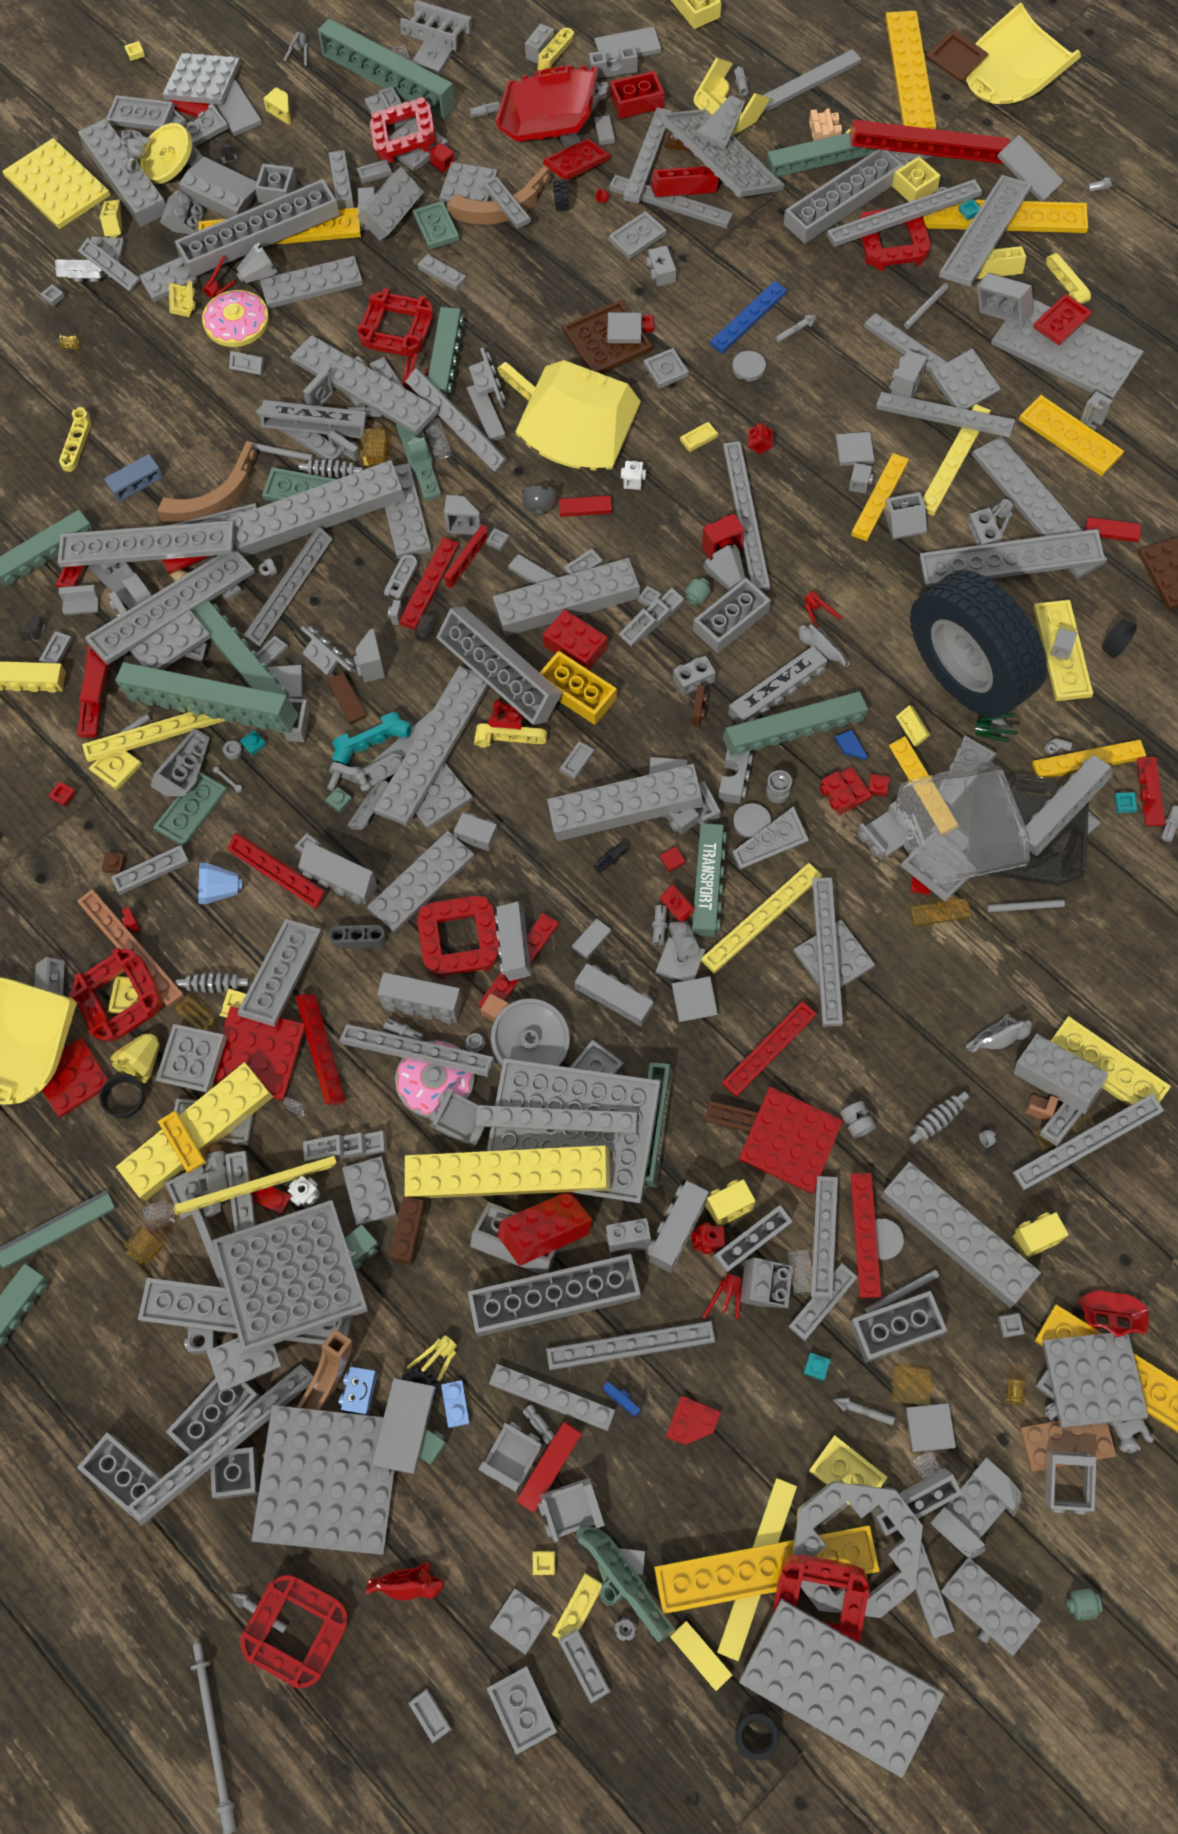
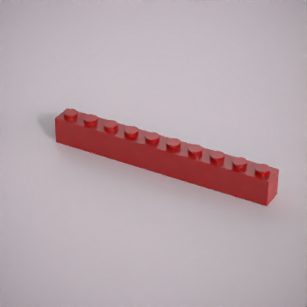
(927, 141)

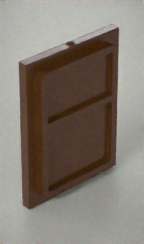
(957, 55)

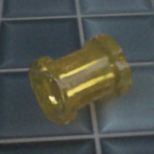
(69, 342)
(1015, 1391)

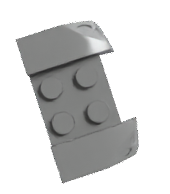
(978, 1507)

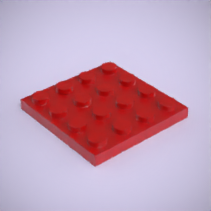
(264, 1048)
(790, 1140)

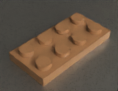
(1081, 1439)

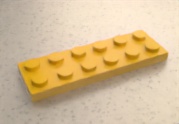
(1071, 435)

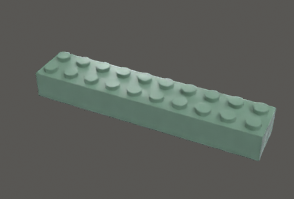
(385, 67)
(207, 697)

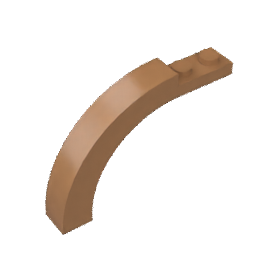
(488, 211)
(216, 501)
(332, 1364)

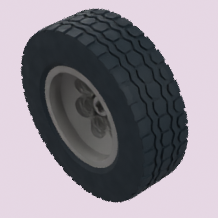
(978, 643)

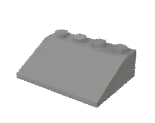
(218, 188)

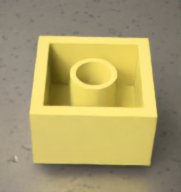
(916, 180)
(730, 1202)
(1039, 1235)

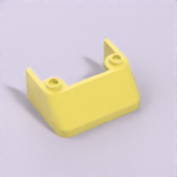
(713, 94)

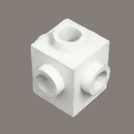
(633, 475)
(307, 1197)

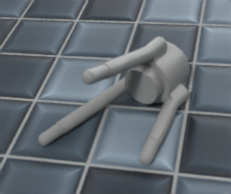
(298, 43)
(1002, 510)

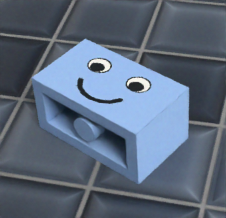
(358, 1391)

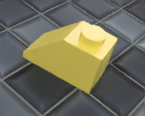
(278, 105)

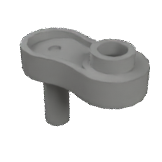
(341, 771)

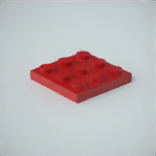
(75, 1079)

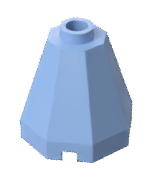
(216, 883)

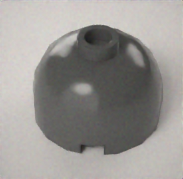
(538, 499)

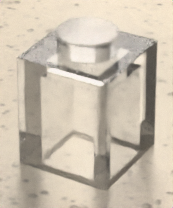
(159, 1214)

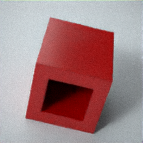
(441, 157)

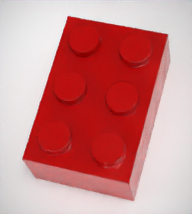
(636, 94)
(575, 639)

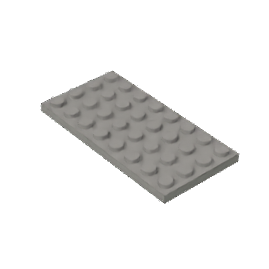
(734, 165)
(1085, 358)
(841, 1687)

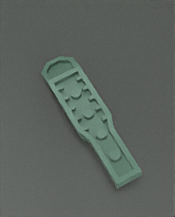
(420, 462)
(623, 1582)

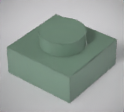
(338, 800)

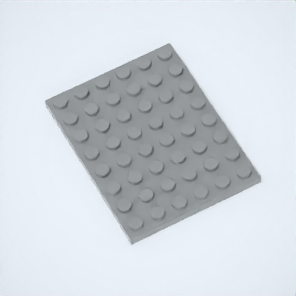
(578, 1089)

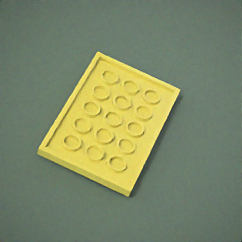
(56, 183)

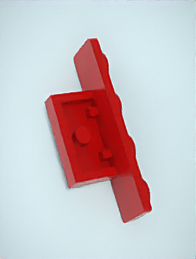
(1150, 791)

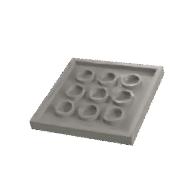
(201, 78)
(1094, 1380)

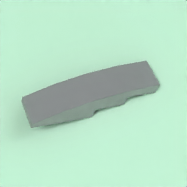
(652, 617)
(345, 1146)

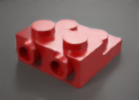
(844, 790)

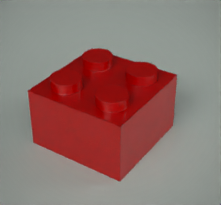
(722, 534)

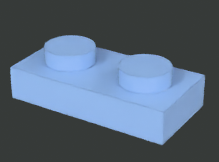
(455, 1404)

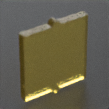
(911, 1385)

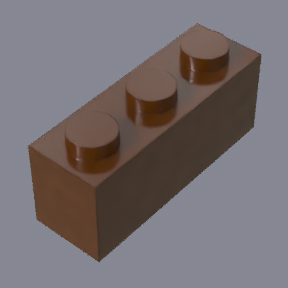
(408, 1231)

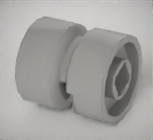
(778, 786)
(857, 1118)

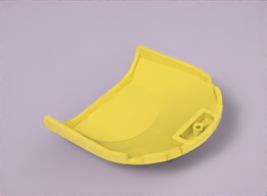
(1018, 60)
(31, 1038)

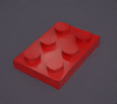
(1062, 319)

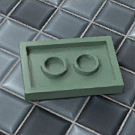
(435, 225)

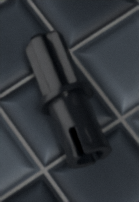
(610, 857)

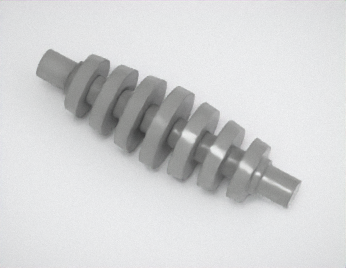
(329, 467)
(212, 982)
(939, 1117)

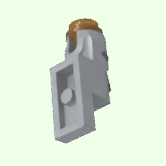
(214, 1178)

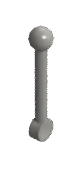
(238, 788)

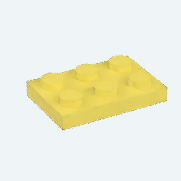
(843, 1463)

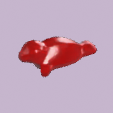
(407, 1583)

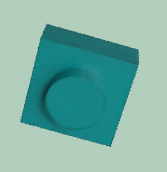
(969, 209)
(253, 742)
(1125, 802)
(816, 1366)

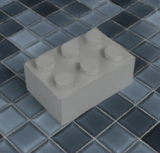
(1005, 298)

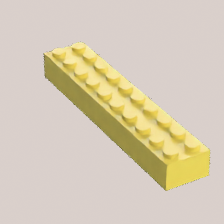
(507, 1172)

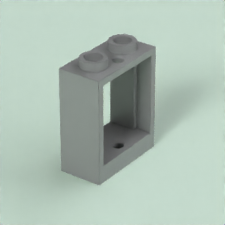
(1089, 1480)

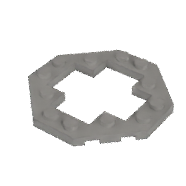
(863, 1500)

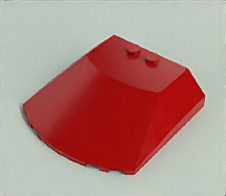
(548, 103)

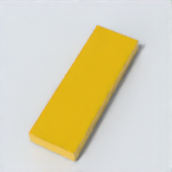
(182, 1141)

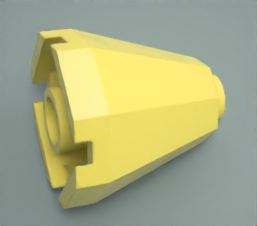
(137, 1057)

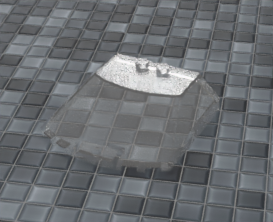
(962, 823)

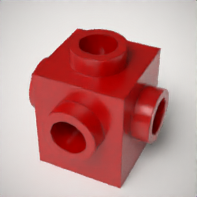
(760, 438)
(708, 1238)

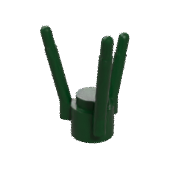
(984, 728)

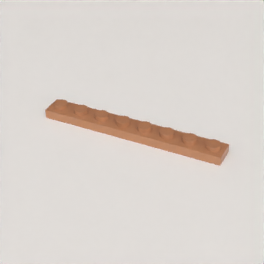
(124, 940)

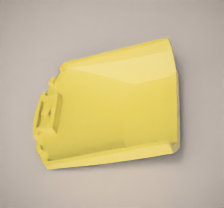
(578, 416)

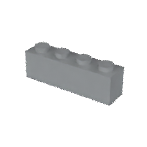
(341, 179)
(513, 941)
(614, 995)
(752, 1239)
(922, 1498)

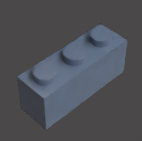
(133, 478)

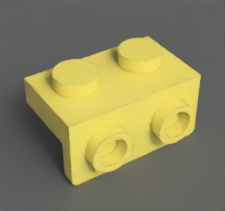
(181, 299)

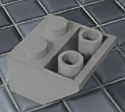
(182, 214)
(905, 515)
(766, 1283)

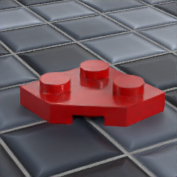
(692, 1422)

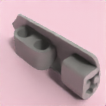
(123, 581)

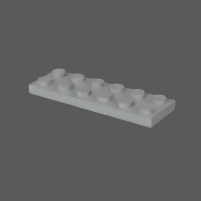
(311, 282)
(407, 519)
(420, 882)
(279, 972)

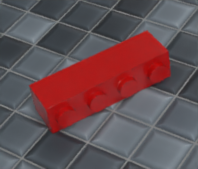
(683, 181)

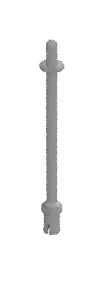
(225, 1806)

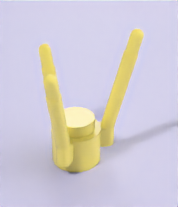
(443, 1347)

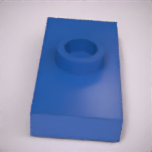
(622, 1399)

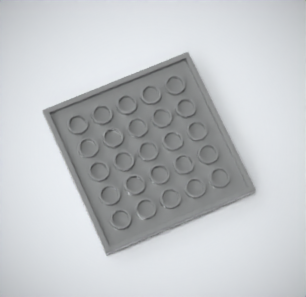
(288, 1276)
(322, 1482)

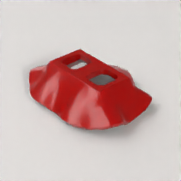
(1113, 1307)

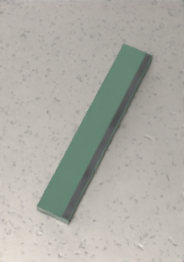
(56, 1229)

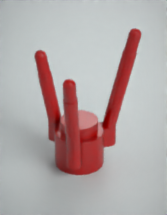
(212, 287)
(407, 374)
(814, 602)
(731, 1286)

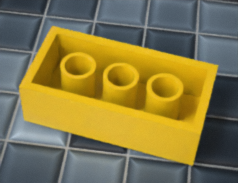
(580, 688)

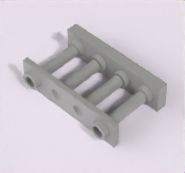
(438, 16)

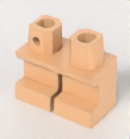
(823, 124)

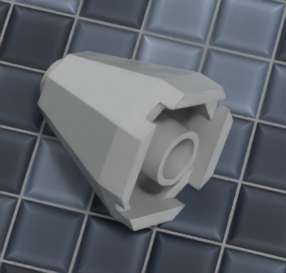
(256, 266)
(726, 567)

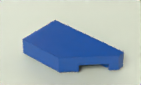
(850, 745)

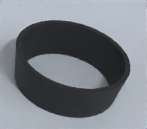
(1119, 638)
(109, 1084)

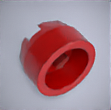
(602, 196)

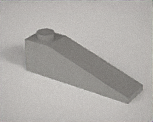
(182, 767)

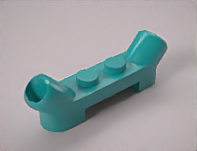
(391, 726)

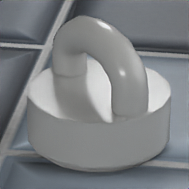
(270, 566)

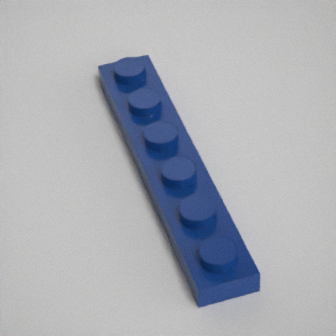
(748, 317)

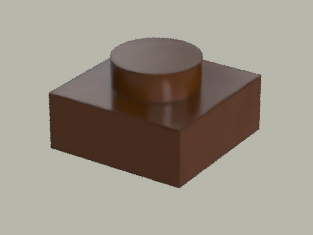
(113, 862)

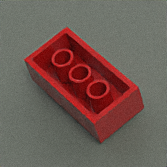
(544, 1228)

